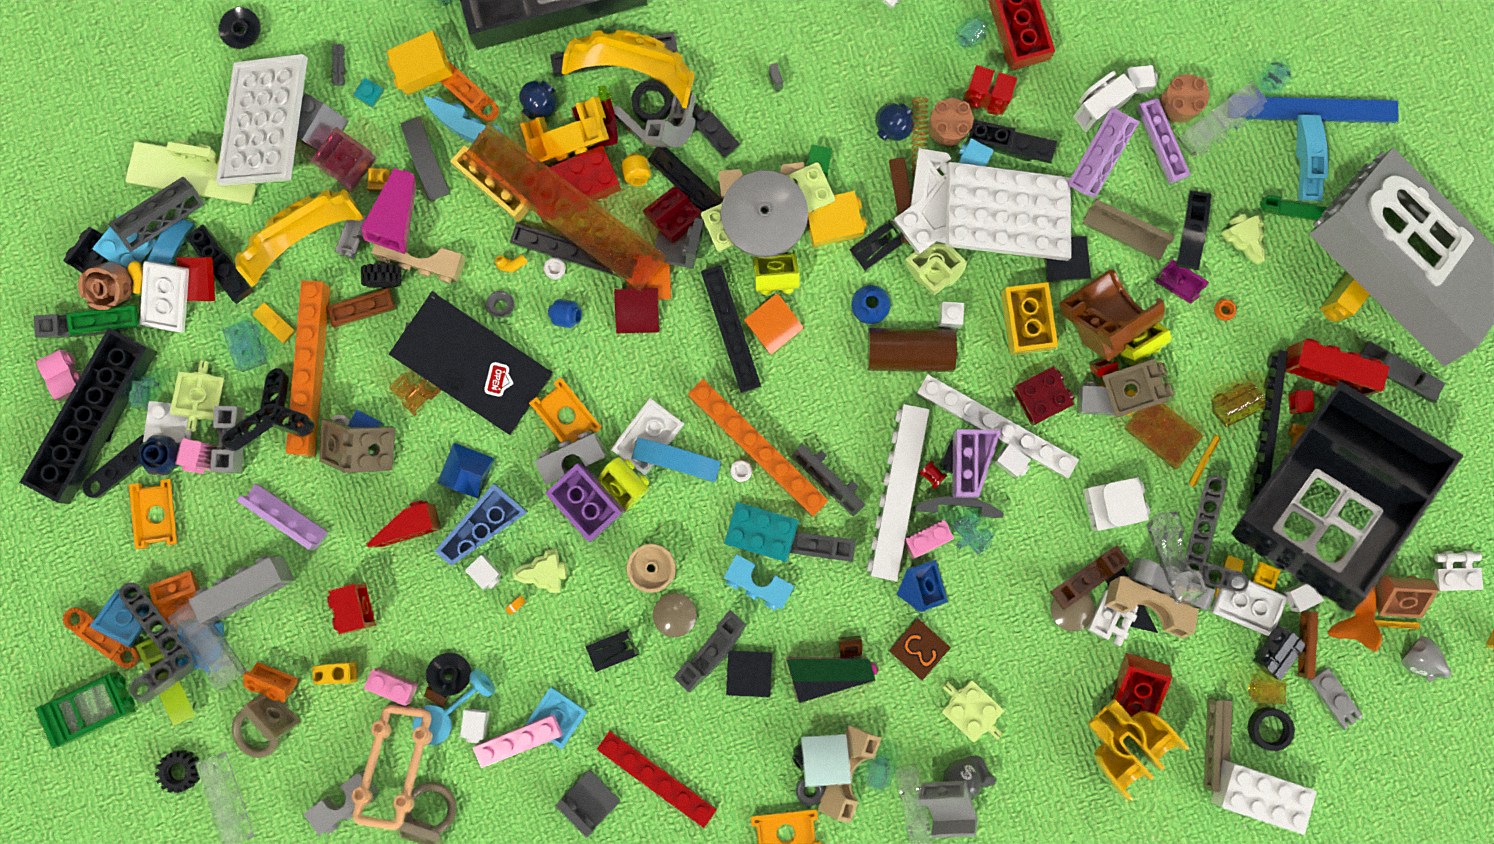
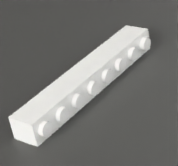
(898, 493)

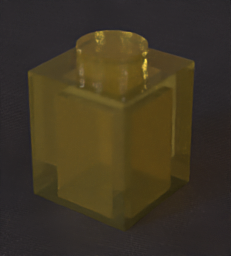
(1267, 691)

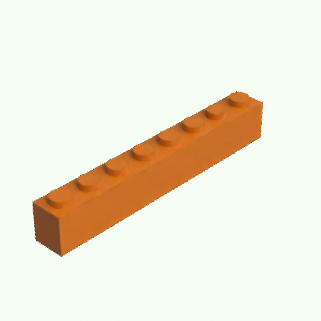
(309, 362)
(757, 448)

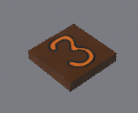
(919, 649)

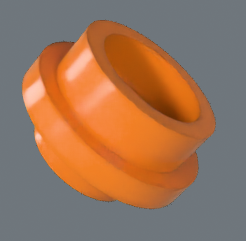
(1229, 305)

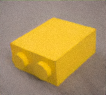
(419, 63)
(837, 221)
(1344, 300)

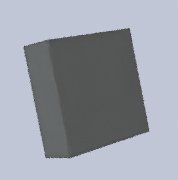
(775, 76)

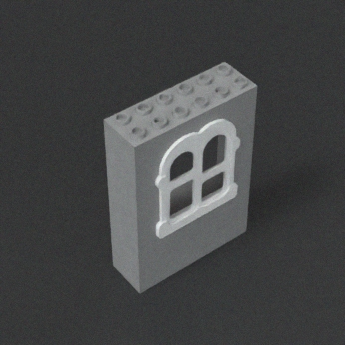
(1440, 306)

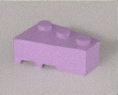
(971, 460)

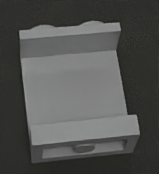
(950, 808)

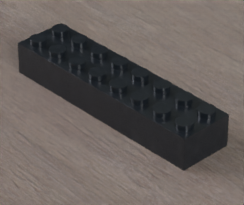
(87, 417)

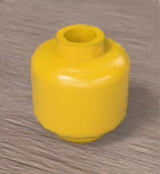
(636, 169)

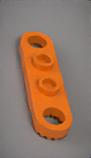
(470, 94)
(102, 643)

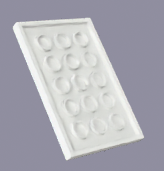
(262, 120)
(1008, 211)

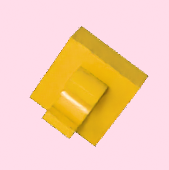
(377, 178)

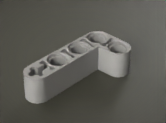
(1151, 574)

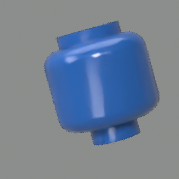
(565, 313)

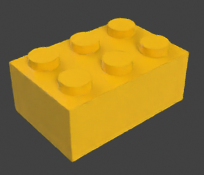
(1029, 318)

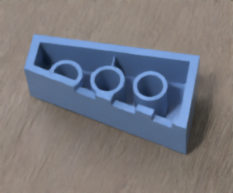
(482, 522)

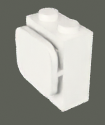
(1101, 97)
(1116, 504)

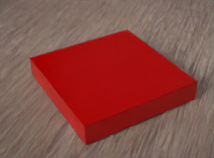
(200, 278)

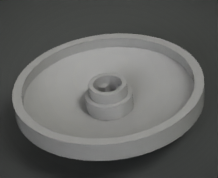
(758, 232)

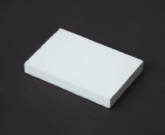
(164, 296)
(652, 424)
(1255, 608)

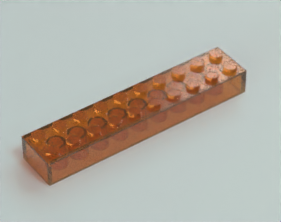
(564, 208)

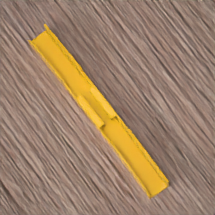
(1203, 461)
(1395, 624)

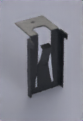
(867, 252)
(603, 654)

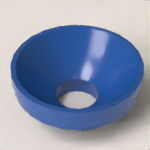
(863, 312)

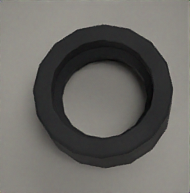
(649, 86)
(1287, 734)

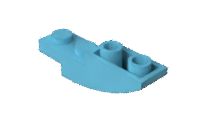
(455, 118)
(1313, 157)

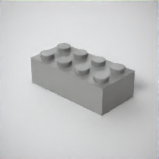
(241, 589)

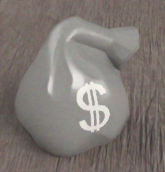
(1426, 660)

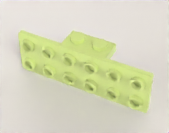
(161, 166)
(810, 181)

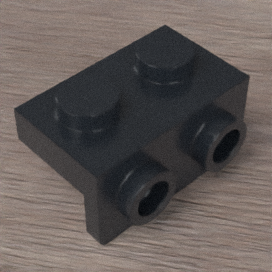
(82, 255)

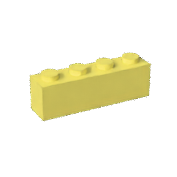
(497, 195)

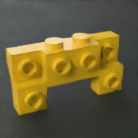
(569, 138)

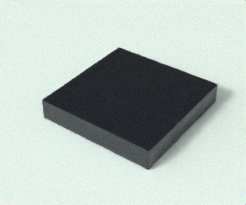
(1075, 268)
(749, 673)

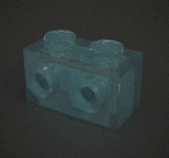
(245, 345)

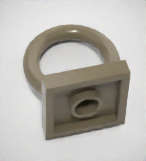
(270, 718)
(421, 831)

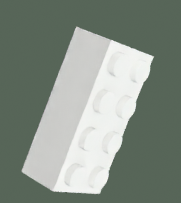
(1264, 797)

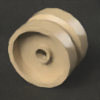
(638, 568)

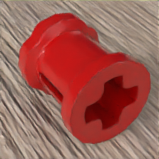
(932, 474)

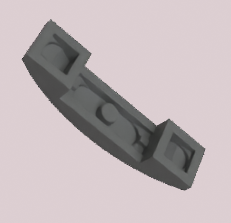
(424, 158)
(56, 327)
(984, 508)
(824, 546)
(712, 653)

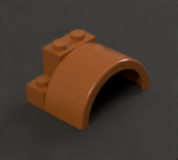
(1108, 315)

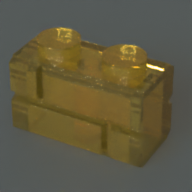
(1237, 403)

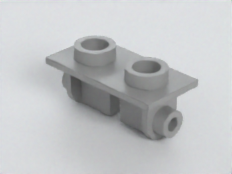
(350, 238)

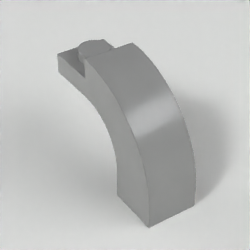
(675, 130)

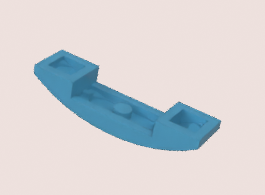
(170, 242)
(676, 459)

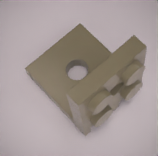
(1150, 384)
(348, 447)

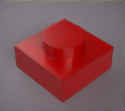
(1103, 367)

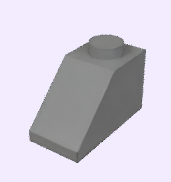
(1093, 400)

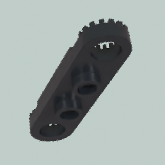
(114, 470)

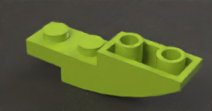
(173, 698)

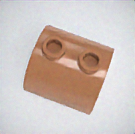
(1404, 596)

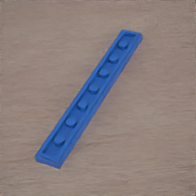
(1329, 109)

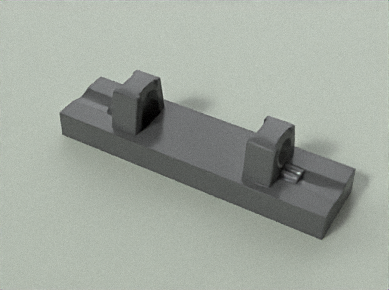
(1405, 373)
(831, 483)

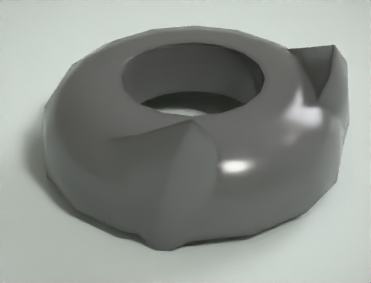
(500, 296)
(805, 799)

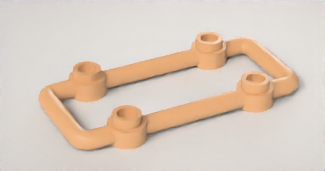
(403, 802)

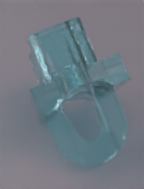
(977, 540)

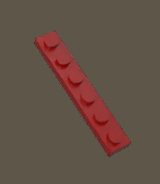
(656, 779)

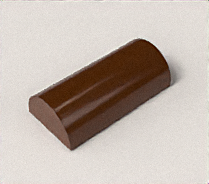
(912, 350)

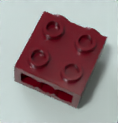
(1043, 395)

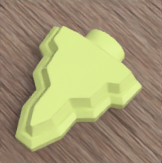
(1247, 236)
(544, 572)

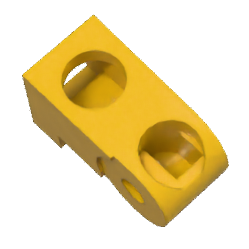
(335, 673)

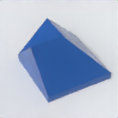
(465, 470)
(923, 587)

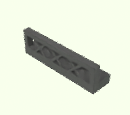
(155, 209)

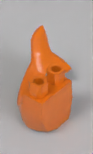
(1362, 625)

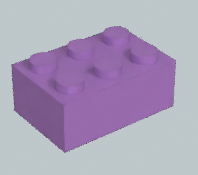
(585, 502)

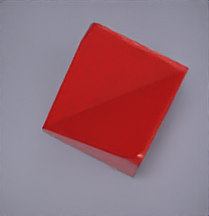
(1301, 401)

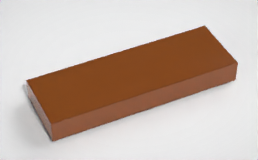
(361, 307)
(1308, 635)

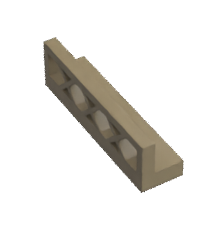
(1127, 229)
(1217, 740)

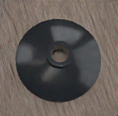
(231, 26)
(448, 664)

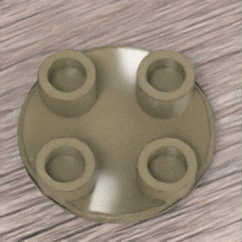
(674, 615)
(1075, 616)

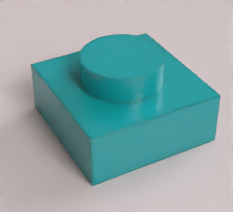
(368, 92)

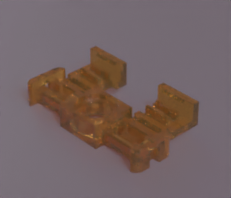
(411, 394)

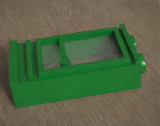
(85, 709)

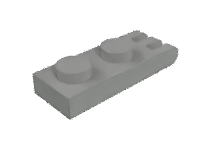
(1335, 698)

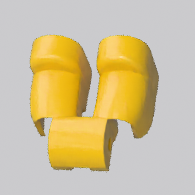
(1147, 731)

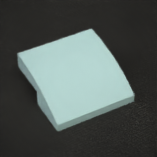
(826, 760)

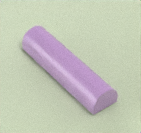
(1163, 141)

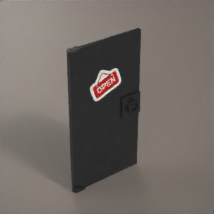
(470, 363)

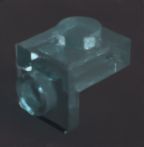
(140, 392)

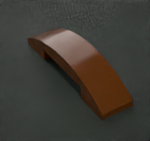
(1089, 577)

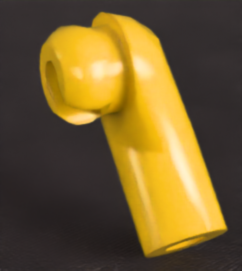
(509, 265)
(136, 272)

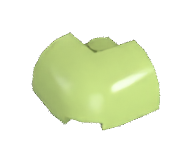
(936, 267)

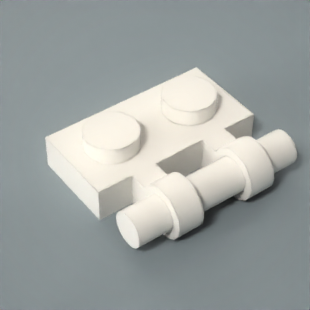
(1458, 578)
(1105, 619)

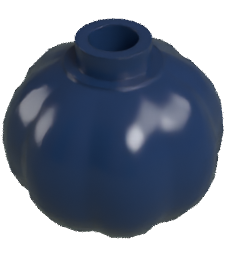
(538, 99)
(894, 122)
(157, 458)

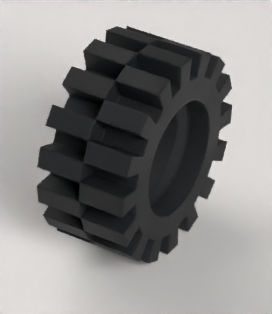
(381, 275)
(165, 771)

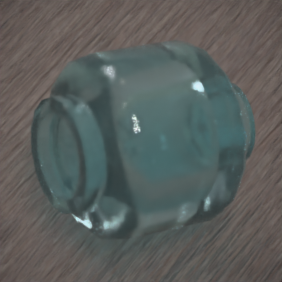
(971, 32)
(1274, 77)
(879, 773)

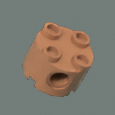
(1184, 98)
(950, 122)
(105, 285)

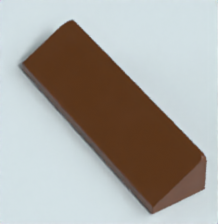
(900, 186)

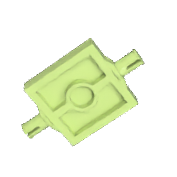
(196, 395)
(972, 710)

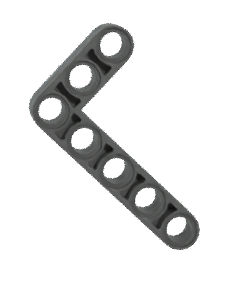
(1206, 540)
(160, 639)

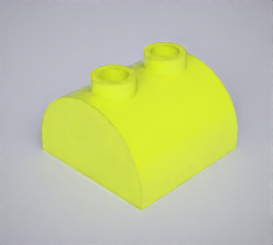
(776, 273)
(1146, 344)
(623, 482)

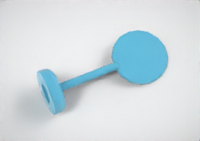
(441, 721)

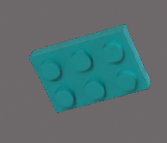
(761, 532)

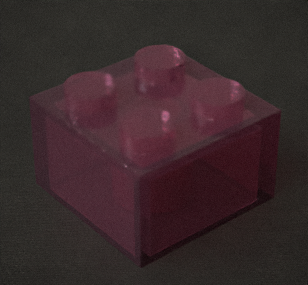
(343, 159)

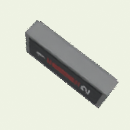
(629, 124)

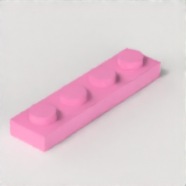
(517, 740)

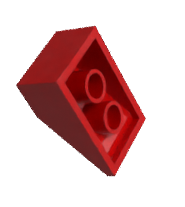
(409, 523)
(1141, 684)

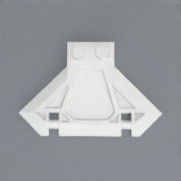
(926, 218)

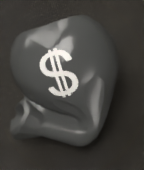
(973, 771)

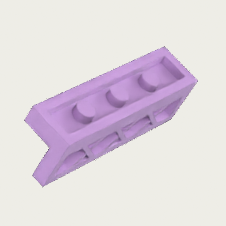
(1102, 152)
(284, 517)

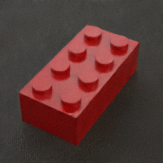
(1022, 32)
(589, 174)
(1331, 366)

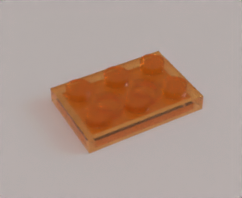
(1164, 434)

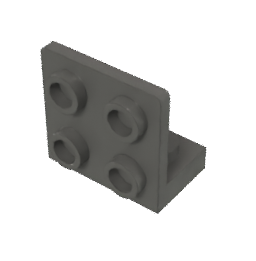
(685, 249)
(587, 803)

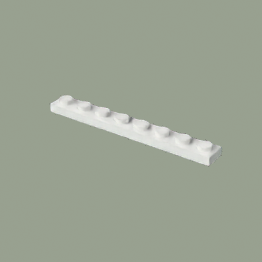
(986, 419)

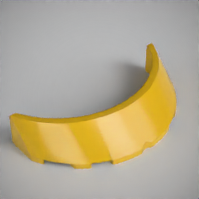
(633, 52)
(291, 226)

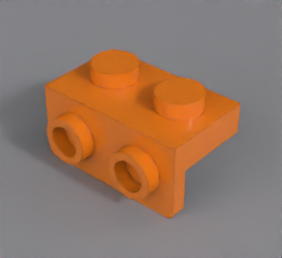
(269, 682)

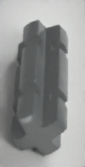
(338, 65)

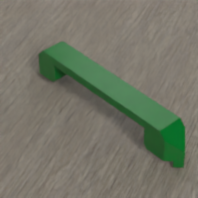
(1274, 205)

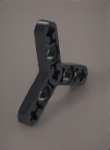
(275, 382)

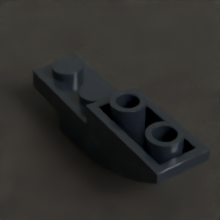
(1012, 143)
(1194, 230)
(223, 265)

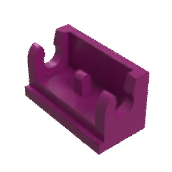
(1181, 281)

